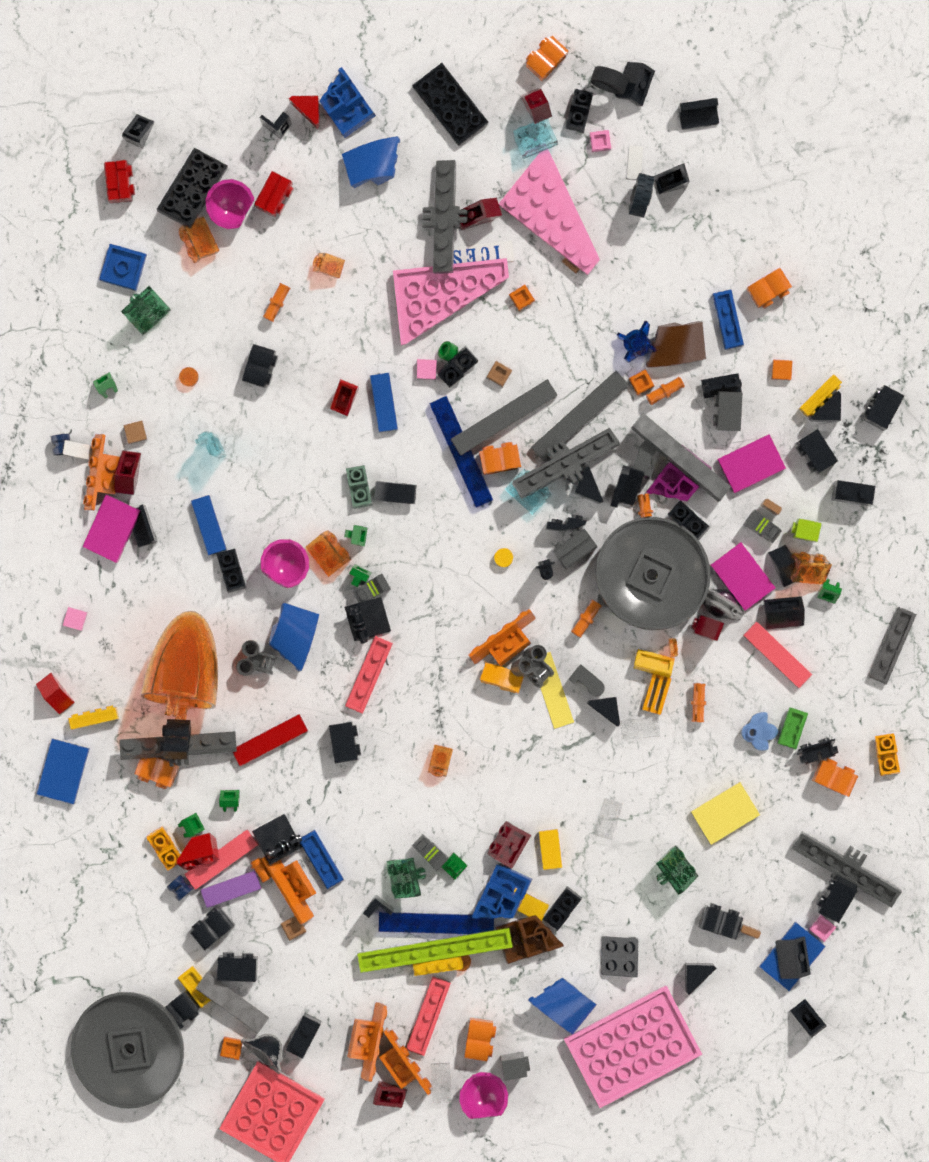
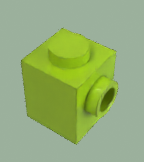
(806, 530)

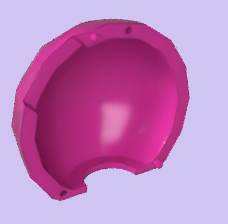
(229, 203)
(285, 562)
(483, 1096)

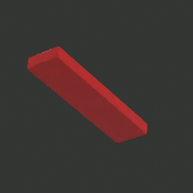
(270, 739)

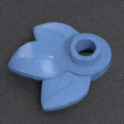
(762, 731)

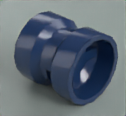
(58, 441)
(182, 891)

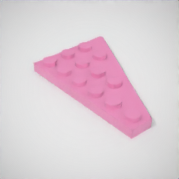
(547, 210)
(429, 298)

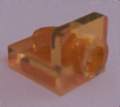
(328, 265)
(440, 761)

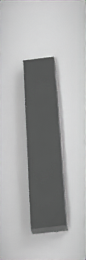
(581, 414)
(504, 417)
(680, 457)

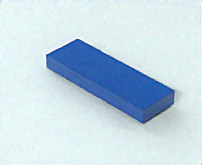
(728, 319)
(384, 402)
(209, 525)
(321, 859)

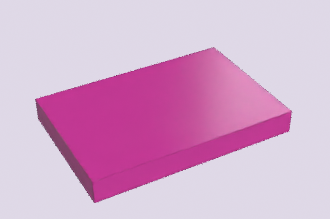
(751, 463)
(111, 528)
(742, 576)

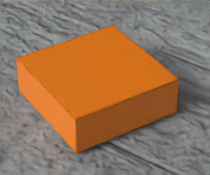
(521, 297)
(782, 369)
(641, 382)
(231, 1048)

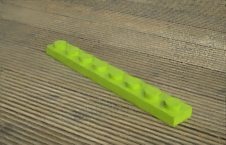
(434, 950)

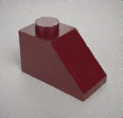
(537, 105)
(481, 212)
(127, 472)
(707, 627)

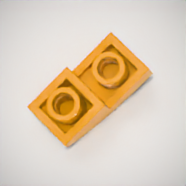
(501, 677)
(887, 754)
(164, 847)

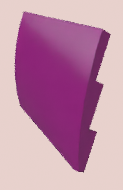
(674, 483)

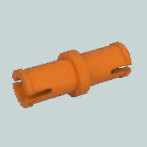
(276, 302)
(665, 391)
(586, 618)
(698, 702)

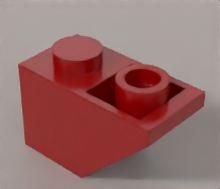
(199, 851)

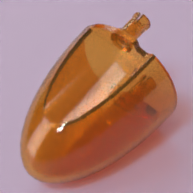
(183, 667)

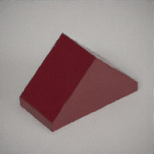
(389, 1095)

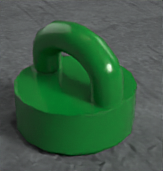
(447, 351)

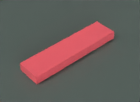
(777, 655)
(369, 674)
(227, 855)
(428, 1016)

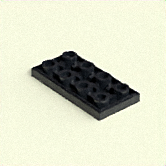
(450, 104)
(190, 188)

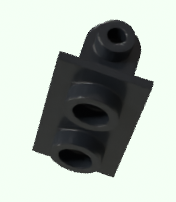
(722, 383)
(545, 569)
(824, 747)

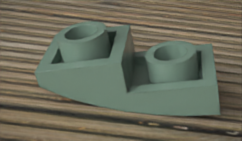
(359, 486)

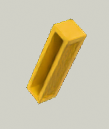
(820, 395)
(96, 717)
(437, 966)

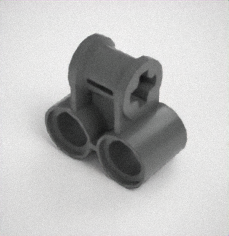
(257, 660)
(535, 668)

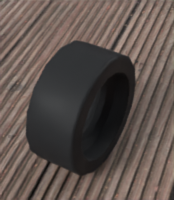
(609, 80)

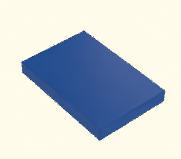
(63, 771)
(770, 963)

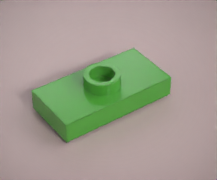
(792, 728)

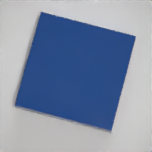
(123, 267)

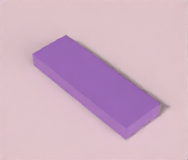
(231, 889)

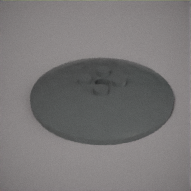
(657, 547)
(102, 1057)

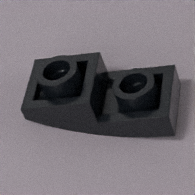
(579, 110)
(457, 366)
(395, 492)
(686, 517)
(572, 523)
(231, 570)
(562, 908)

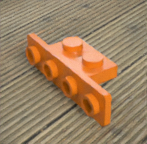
(101, 473)
(506, 642)
(293, 886)
(366, 1040)
(400, 1066)

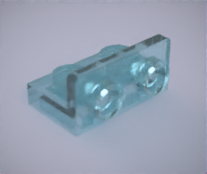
(534, 138)
(214, 445)
(533, 501)

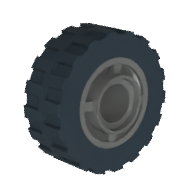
(641, 195)

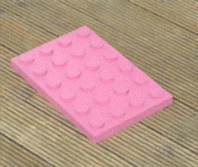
(632, 1046)

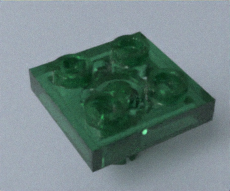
(143, 307)
(676, 870)
(405, 877)

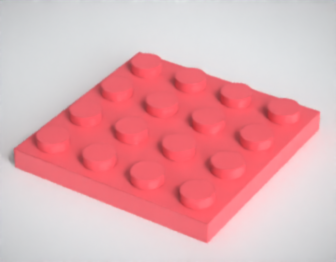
(272, 1113)

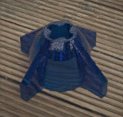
(637, 342)

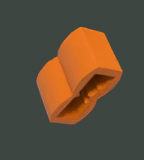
(546, 58)
(769, 288)
(499, 459)
(157, 771)
(834, 777)
(479, 1038)

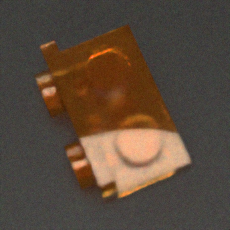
(198, 240)
(328, 552)
(810, 568)

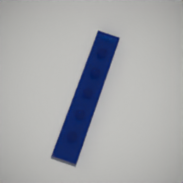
(466, 463)
(433, 923)

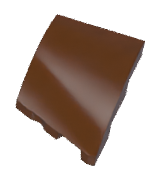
(678, 344)
(529, 939)

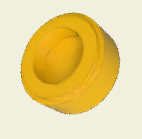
(503, 557)

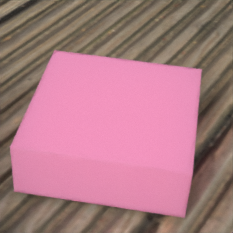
(600, 141)
(426, 369)
(75, 618)
(822, 928)

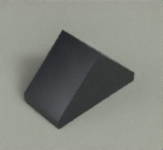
(138, 131)
(672, 179)
(829, 411)
(588, 488)
(783, 564)
(607, 708)
(695, 974)
(808, 1018)

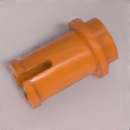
(644, 505)
(260, 869)

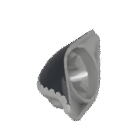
(722, 605)
(267, 1049)

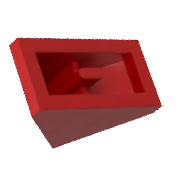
(308, 107)
(344, 397)
(54, 693)

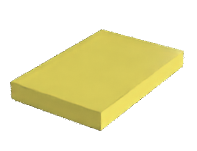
(725, 813)

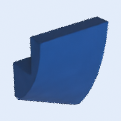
(346, 104)
(372, 162)
(294, 634)
(499, 894)
(564, 1004)

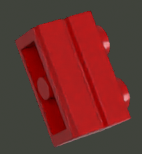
(118, 181)
(273, 194)

